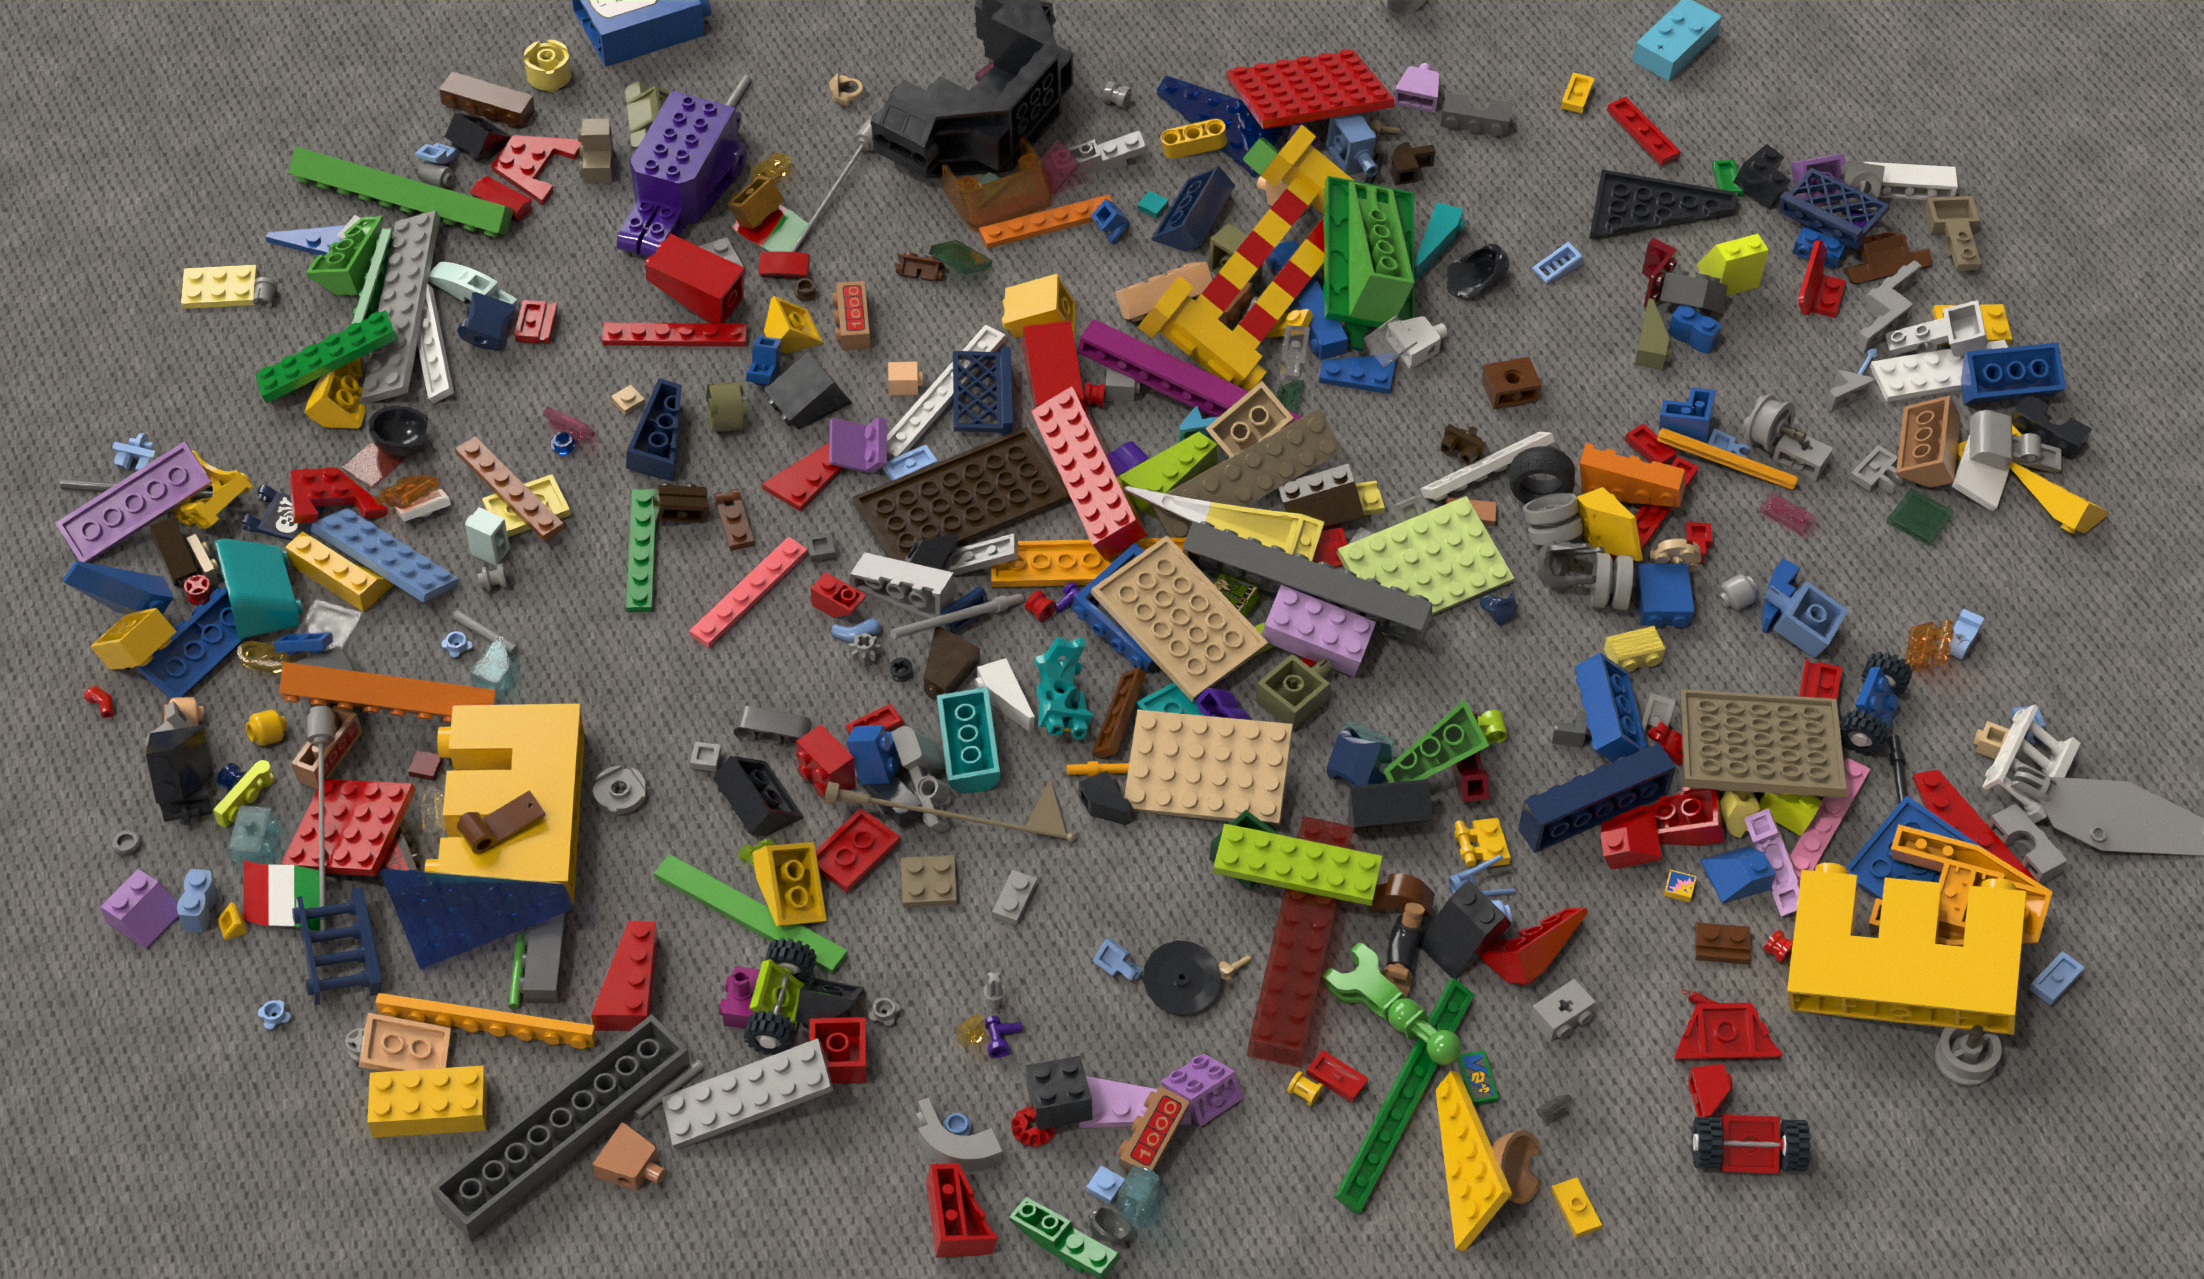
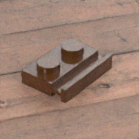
(1722, 943)

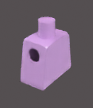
(1418, 88)

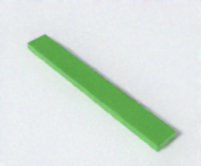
(744, 910)

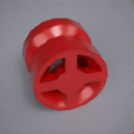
(1094, 394)
(198, 584)
(1040, 606)
(1779, 946)

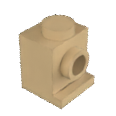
(1990, 739)

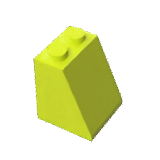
(1736, 263)

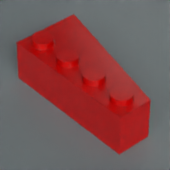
(629, 984)

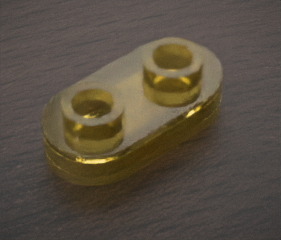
(770, 168)
(264, 656)

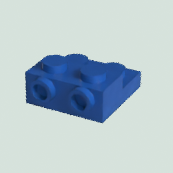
(1805, 242)

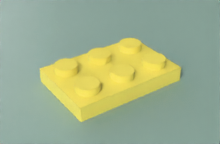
(218, 286)
(543, 488)

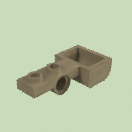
(1958, 220)

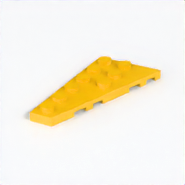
(1472, 1172)

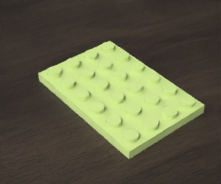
(1432, 555)

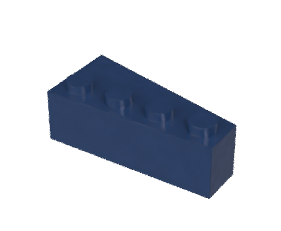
(655, 437)

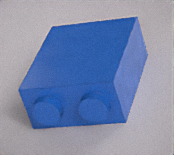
(1664, 595)

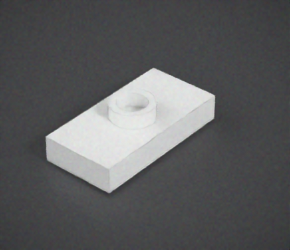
(425, 506)

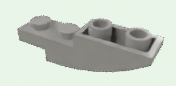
(1107, 154)

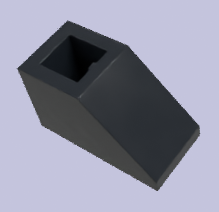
(933, 551)
(1104, 800)

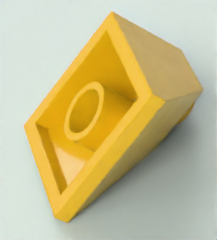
(791, 325)

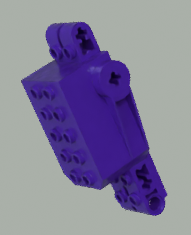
(681, 169)

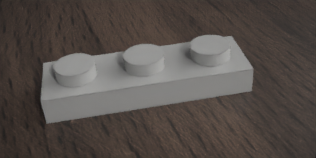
(983, 555)

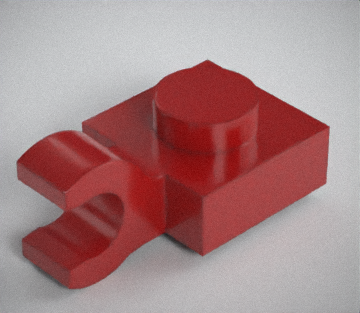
(1700, 534)
(1669, 740)

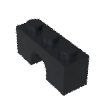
(2069, 437)

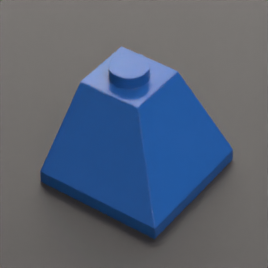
(1739, 873)

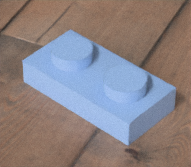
(909, 462)
(2056, 978)

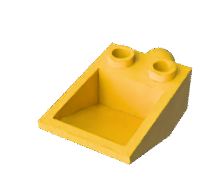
(1609, 524)

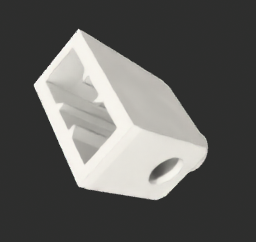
(1428, 340)

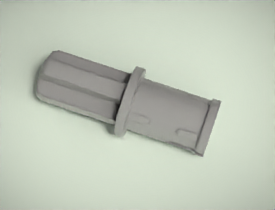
(994, 992)

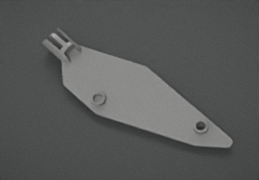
(2113, 814)

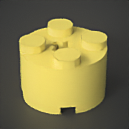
(547, 65)

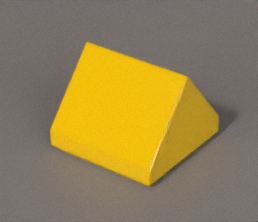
(232, 922)

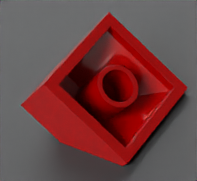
(1631, 840)

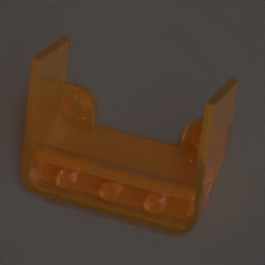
(1003, 198)

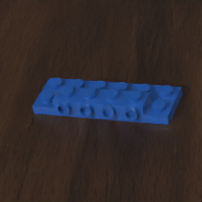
(195, 647)

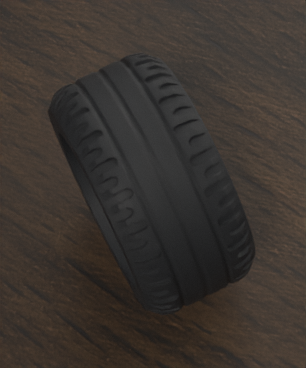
(1541, 461)

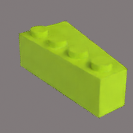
(1171, 468)

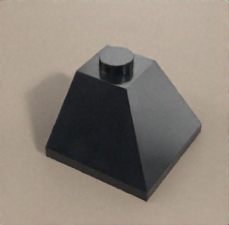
(825, 999)

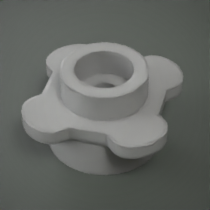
(884, 1004)

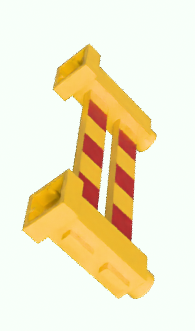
(1195, 324)

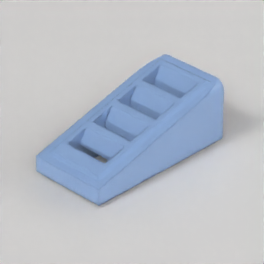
(1568, 250)

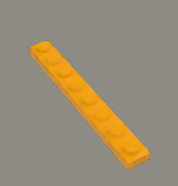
(491, 1021)

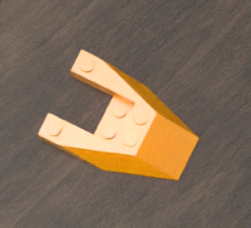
(1962, 867)

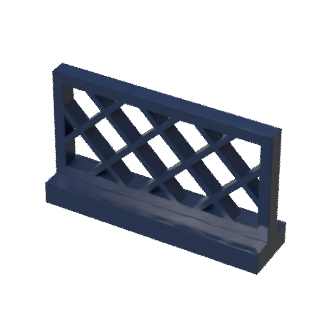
(1823, 219)
(1002, 387)

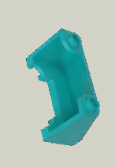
(257, 586)

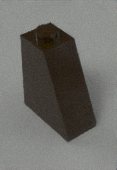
(173, 551)
(948, 663)

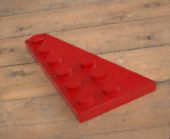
(1948, 804)

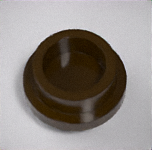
(805, 289)

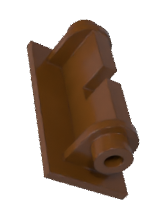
(912, 263)

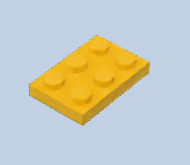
(1994, 321)

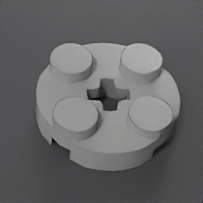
(621, 803)

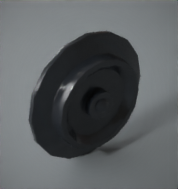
(1181, 977)

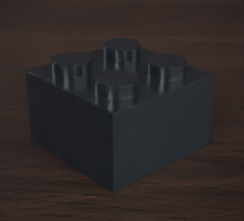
(1059, 1092)

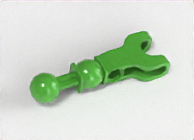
(1388, 1002)

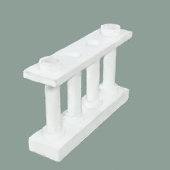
(2057, 766)

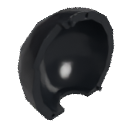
(398, 430)

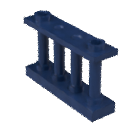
(359, 930)

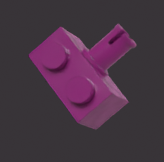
(739, 996)

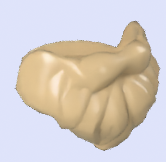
(842, 97)

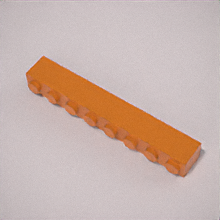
(377, 692)

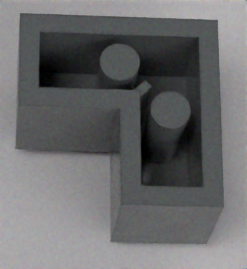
(1697, 292)

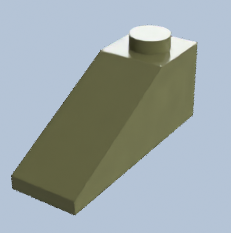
(1653, 341)

